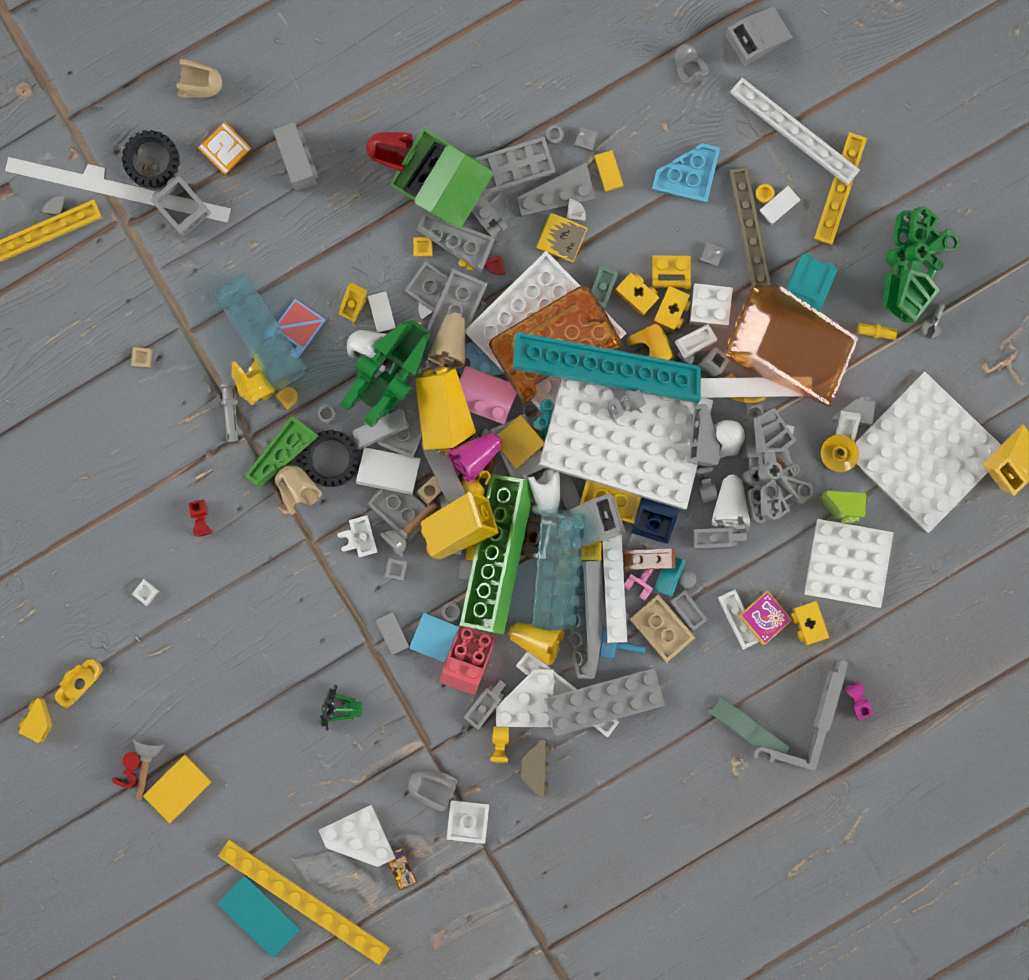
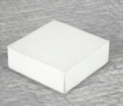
(145, 592)

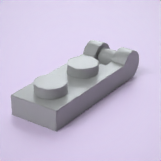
(485, 215)

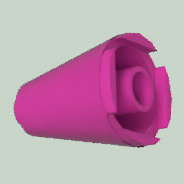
(474, 455)

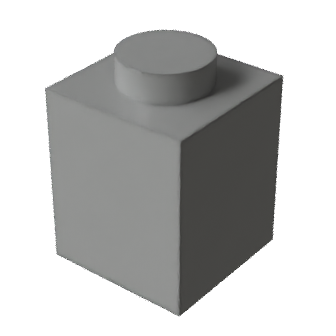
(713, 362)

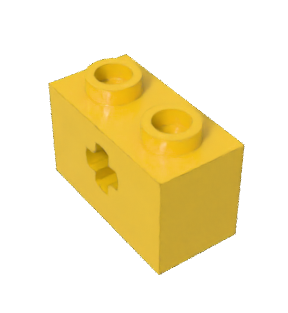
(627, 289)
(672, 298)
(812, 613)

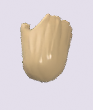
(198, 80)
(296, 487)

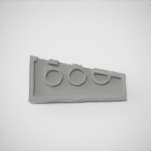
(556, 193)
(462, 242)

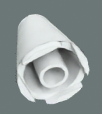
(731, 505)

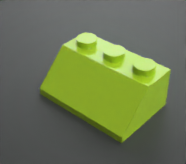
(844, 505)

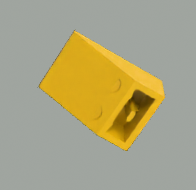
(1011, 462)

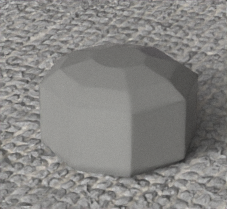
(326, 413)
(687, 579)

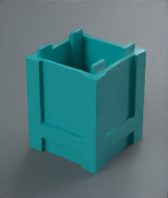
(811, 280)

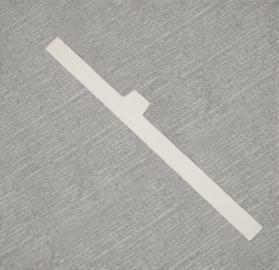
(94, 181)

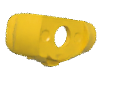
(68, 693)

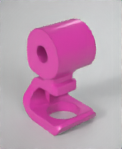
(861, 708)

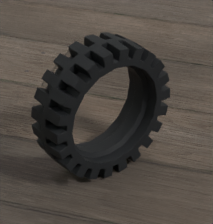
(134, 143)
(349, 471)

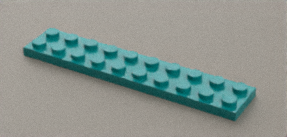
(606, 367)

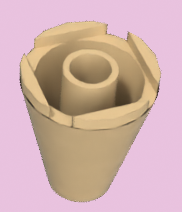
(449, 342)

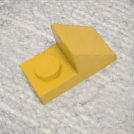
(353, 302)

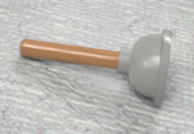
(396, 539)
(147, 748)

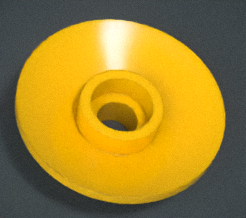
(831, 456)

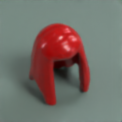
(390, 148)

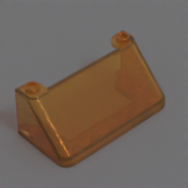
(571, 318)

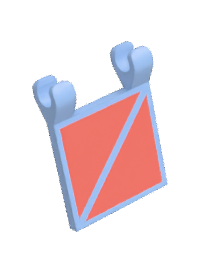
(300, 325)

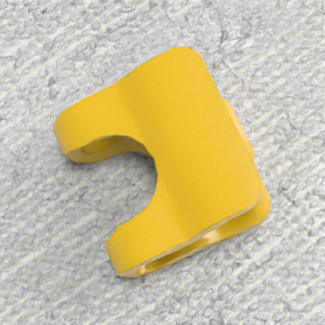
(656, 341)

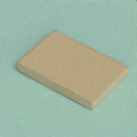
(662, 628)

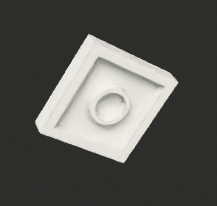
(467, 821)

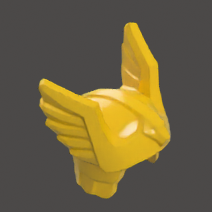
(252, 384)

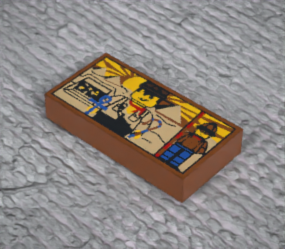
(402, 869)

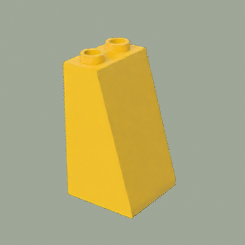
(442, 409)
(459, 525)

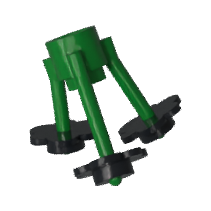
(351, 709)

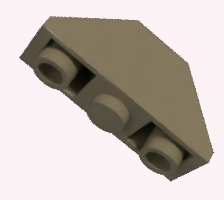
(535, 768)

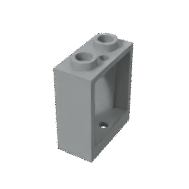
(192, 220)

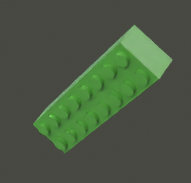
(498, 556)

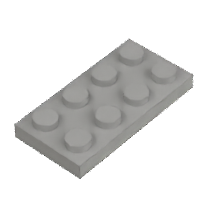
(517, 165)

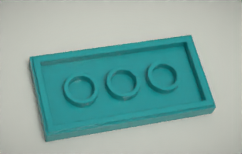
(259, 916)

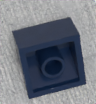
(655, 520)

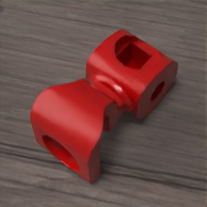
(199, 511)
(131, 762)

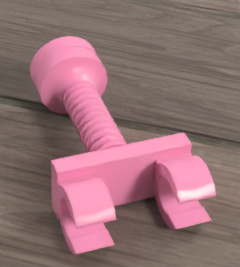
(642, 581)

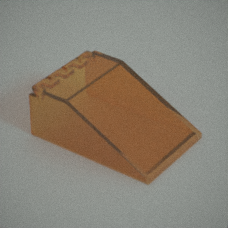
(791, 343)

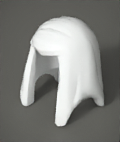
(362, 343)
(731, 436)
(545, 491)

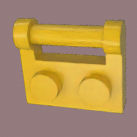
(671, 266)

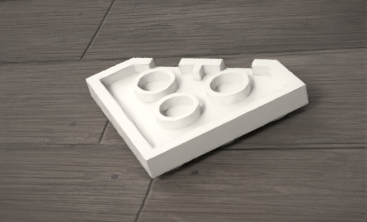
(526, 702)
(359, 837)

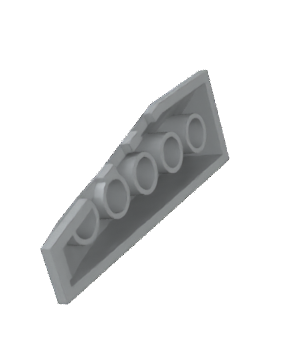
(589, 620)

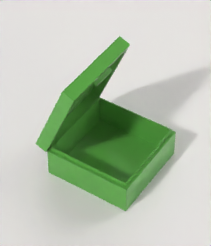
(452, 184)

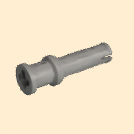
(229, 402)

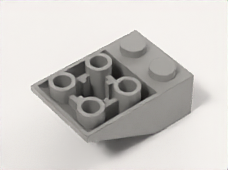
(757, 35)
(601, 519)

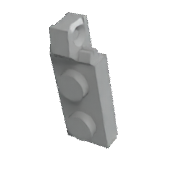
(717, 538)
(485, 705)

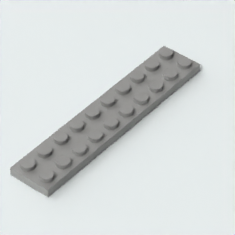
(461, 296)

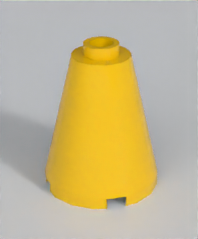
(537, 641)

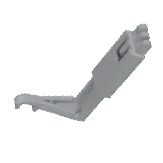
(822, 721)

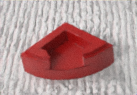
(495, 266)

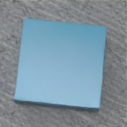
(434, 637)

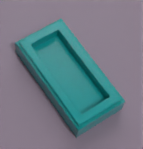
(669, 578)

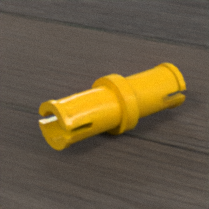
(876, 331)

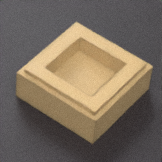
(141, 357)

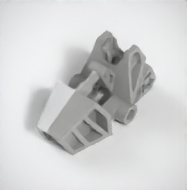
(764, 438)

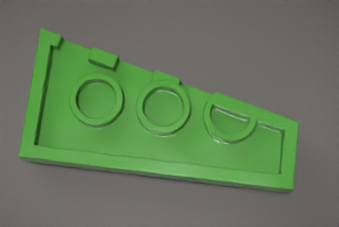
(282, 449)

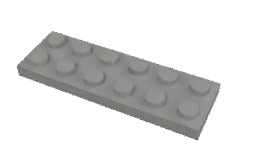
(604, 702)

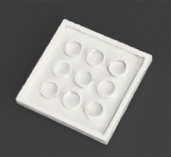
(848, 563)

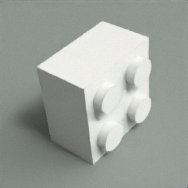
(710, 306)

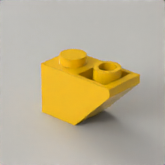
(38, 721)

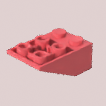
(467, 659)

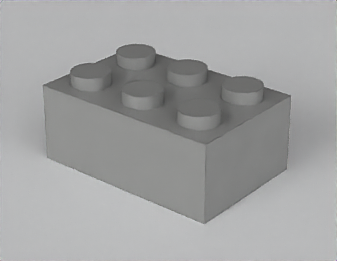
(296, 156)

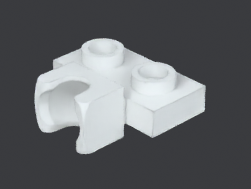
(359, 537)

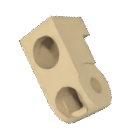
(429, 491)

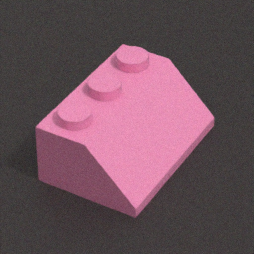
(487, 394)

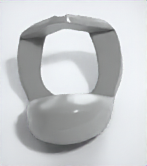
(685, 54)

